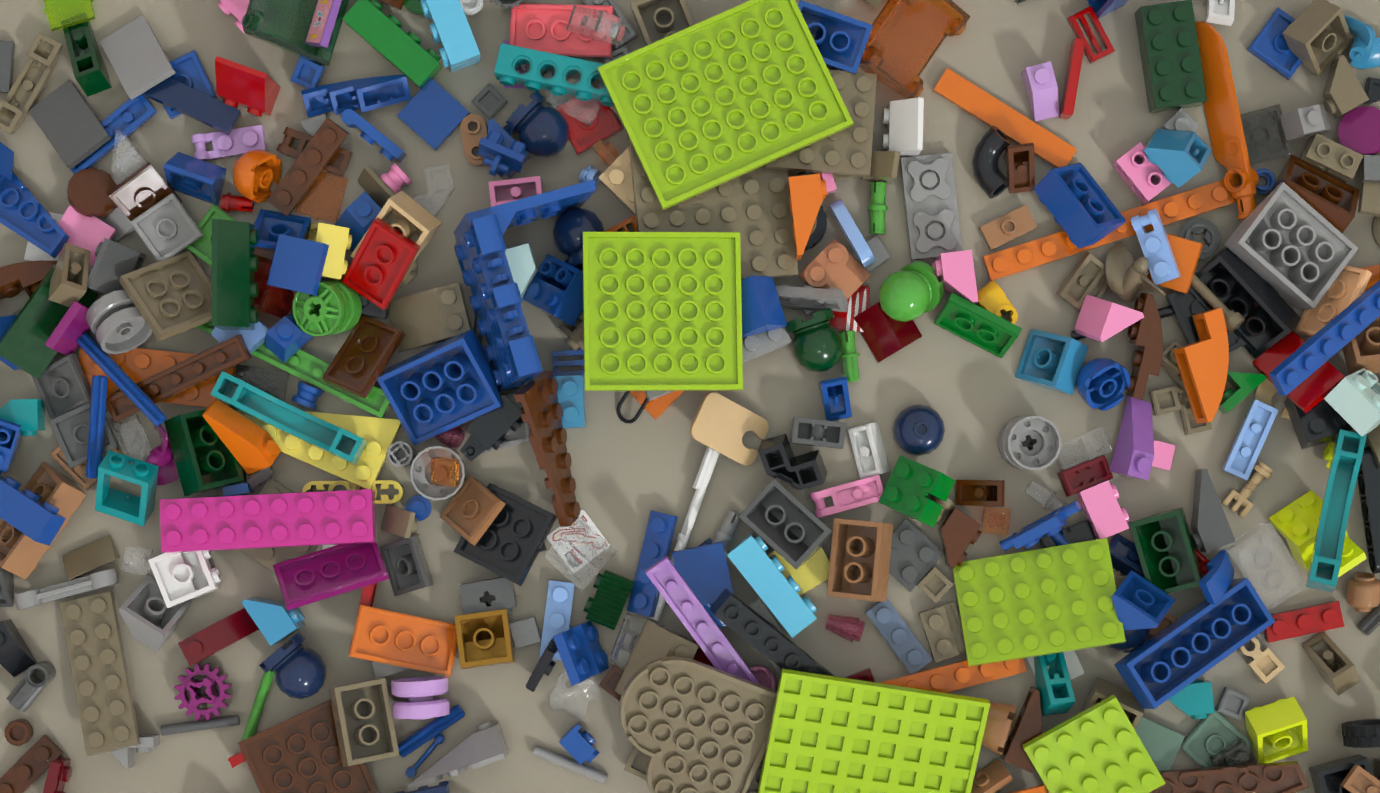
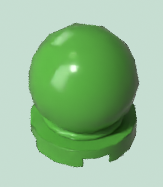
(910, 292)

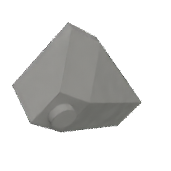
(476, 750)

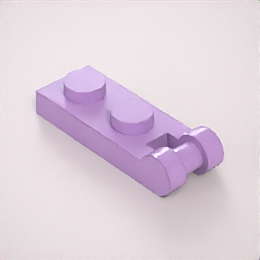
(225, 146)

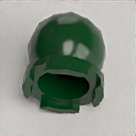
(816, 342)

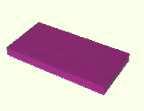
(329, 573)

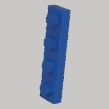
(127, 117)
(655, 547)

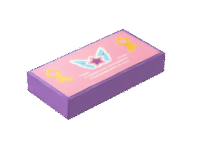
(323, 23)

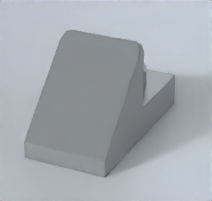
(126, 755)

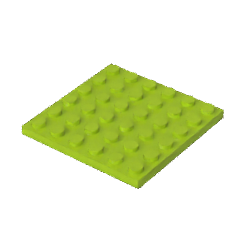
(662, 311)

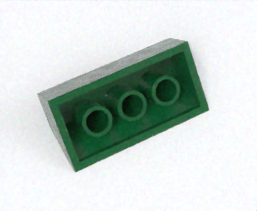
(234, 275)

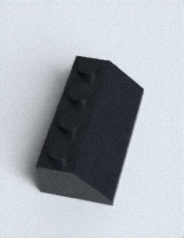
(1243, 290)

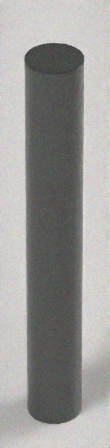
(200, 725)

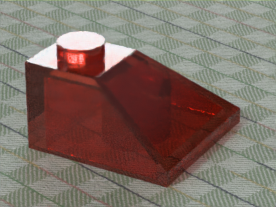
(271, 299)

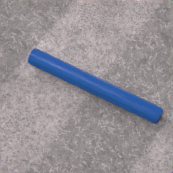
(121, 379)

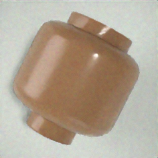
(1363, 591)

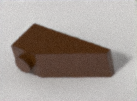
(1025, 729)

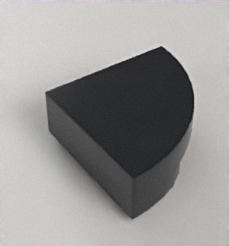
(1372, 89)

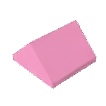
(1103, 319)

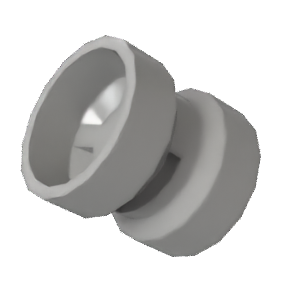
(404, 456)

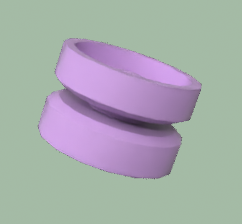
(420, 697)

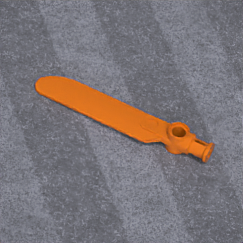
(1225, 119)

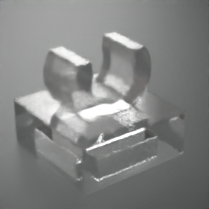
(136, 560)

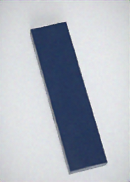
(194, 104)

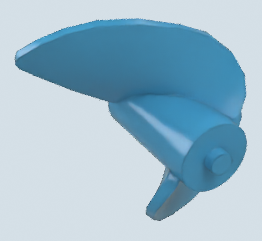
(1365, 46)

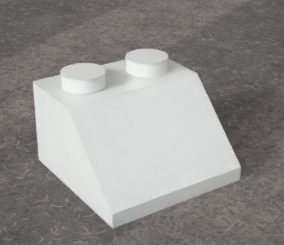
(904, 126)

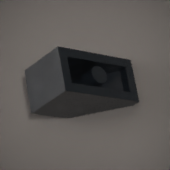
(13, 650)

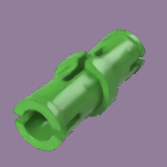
(877, 207)

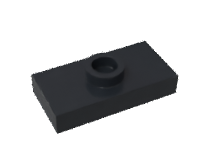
(543, 667)

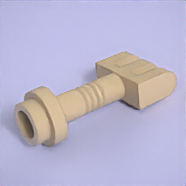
(1240, 498)

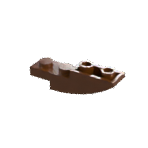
(22, 277)
(1149, 338)

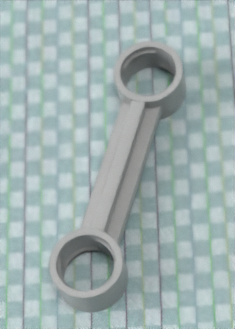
(66, 589)

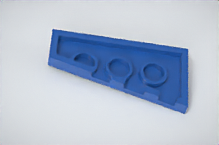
(28, 217)

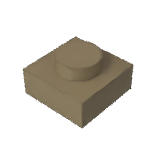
(934, 584)

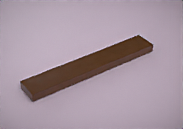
(182, 376)

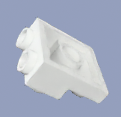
(184, 576)

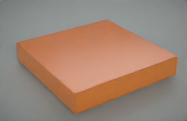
(1186, 256)

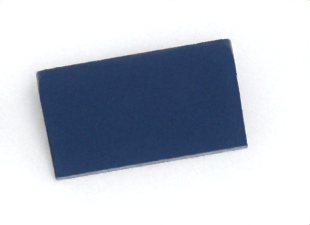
(1124, 556)

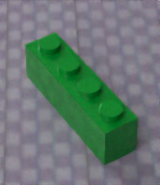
(393, 43)

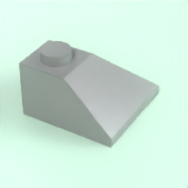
(149, 616)

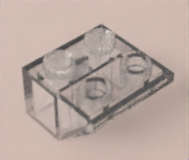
(580, 553)

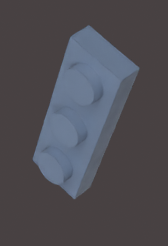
(898, 636)

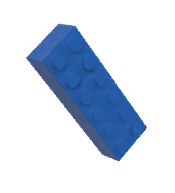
(1194, 644)

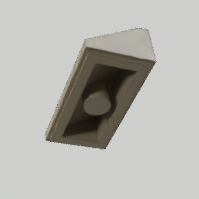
(375, 186)
(90, 557)

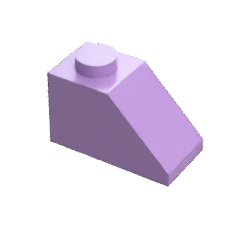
(1041, 91)

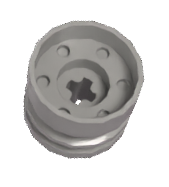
(1041, 451)
(421, 473)

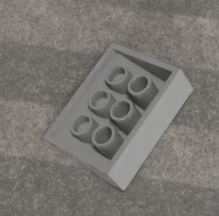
(1292, 247)

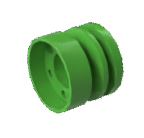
(330, 312)

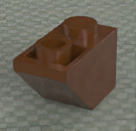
(956, 534)

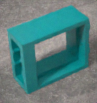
(120, 503)

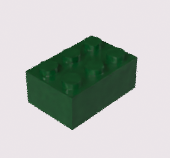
(200, 454)

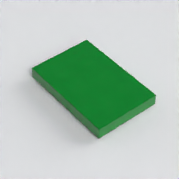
(977, 325)

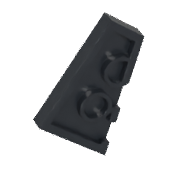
(1190, 304)

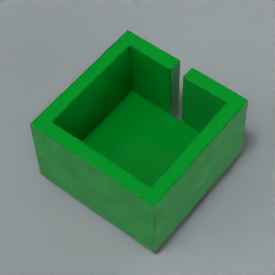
(909, 490)

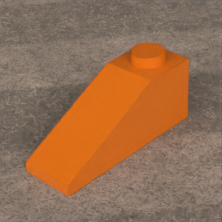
(243, 438)

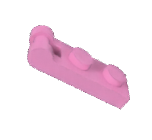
(848, 496)

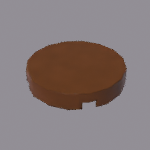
(89, 192)

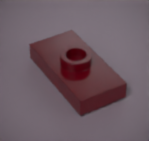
(1085, 475)

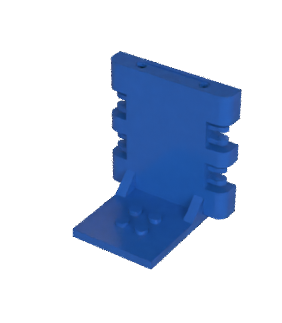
(494, 294)

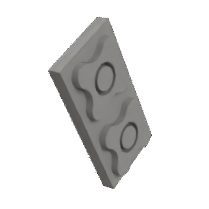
(930, 205)

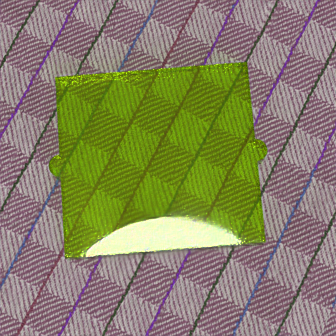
(68, 12)

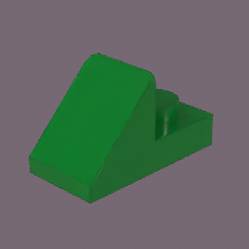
(1243, 385)

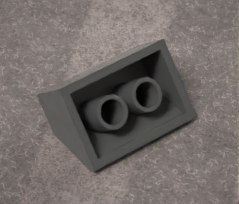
(785, 524)

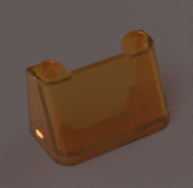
(907, 38)

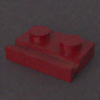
(57, 775)

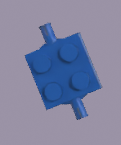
(1047, 525)

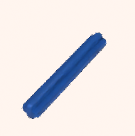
(96, 425)

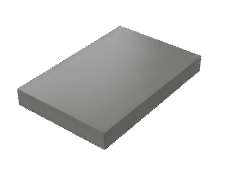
(137, 57)

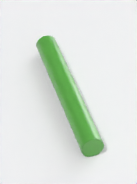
(258, 704)

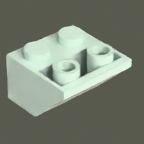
(522, 266)
(1358, 400)

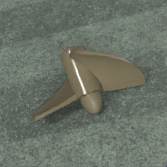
(1126, 275)

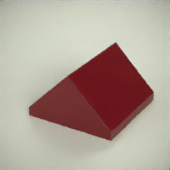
(885, 334)

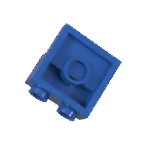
(581, 652)

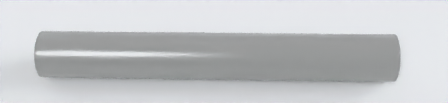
(570, 764)

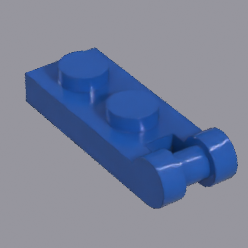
(371, 135)

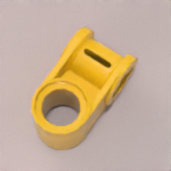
(994, 300)

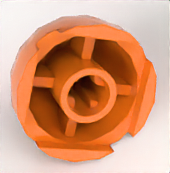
(256, 173)

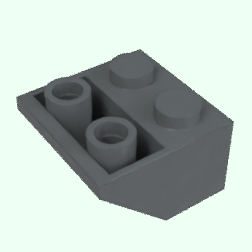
(110, 264)

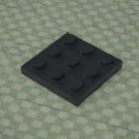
(511, 539)

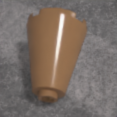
(998, 726)

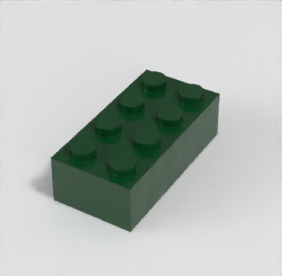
(1170, 56)

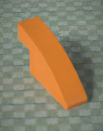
(1205, 364)

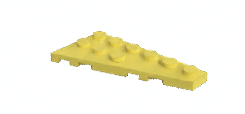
(377, 432)

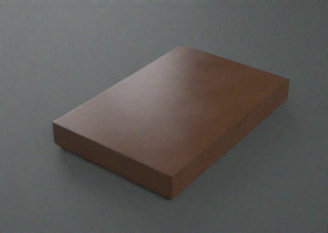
(363, 356)

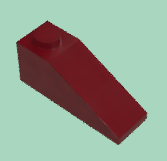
(217, 636)

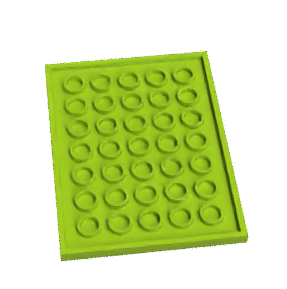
(724, 97)

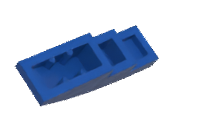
(356, 94)

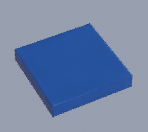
(1272, 47)
(190, 73)
(433, 114)
(298, 264)

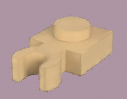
(1263, 661)

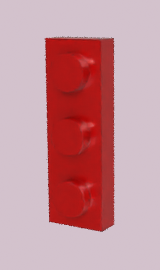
(1304, 621)

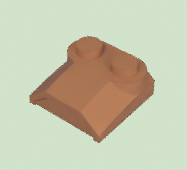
(835, 269)

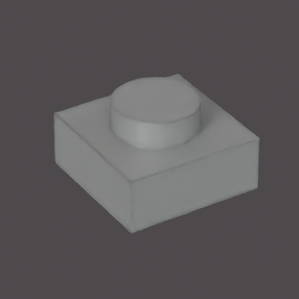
(1181, 121)

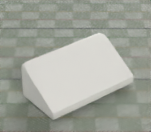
(868, 450)

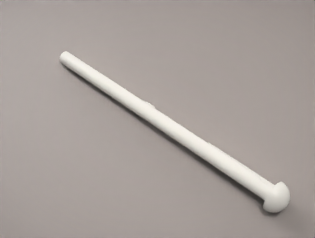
(700, 484)

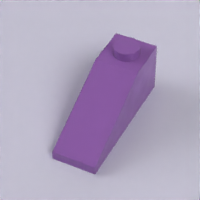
(1135, 441)

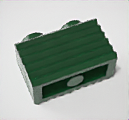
(609, 599)

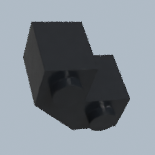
(799, 471)

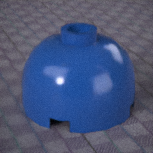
(1102, 383)

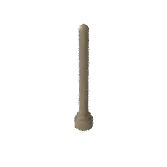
(1232, 318)

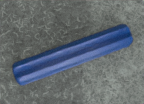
(430, 731)

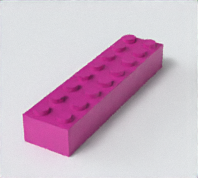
(267, 521)

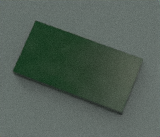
(27, 335)

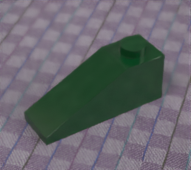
(86, 59)

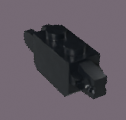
(490, 428)

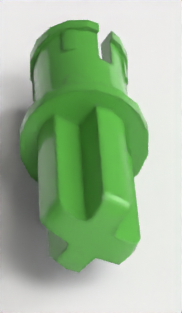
(849, 357)

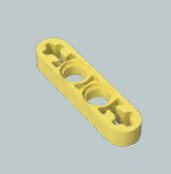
(385, 484)

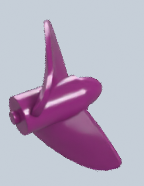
(163, 457)

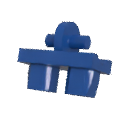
(500, 157)

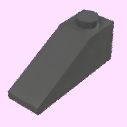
(1208, 518)

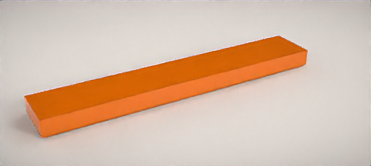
(1009, 121)

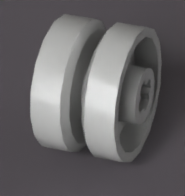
(117, 323)

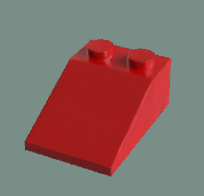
(245, 87)

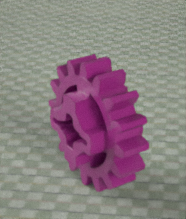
(193, 686)

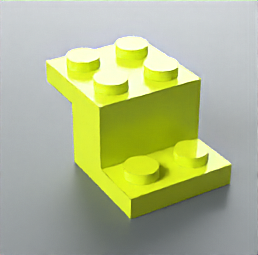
(1299, 526)

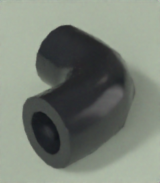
(986, 162)

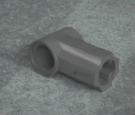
(31, 686)

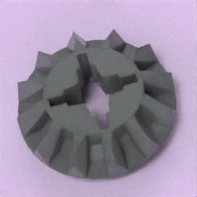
(1211, 235)

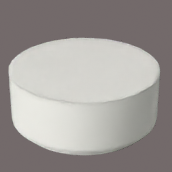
(472, 7)

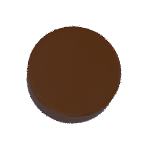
(18, 732)

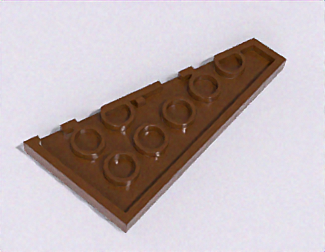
(549, 442)
(1251, 778)

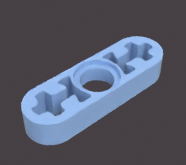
(852, 233)

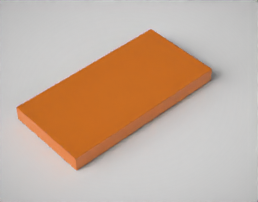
(404, 640)

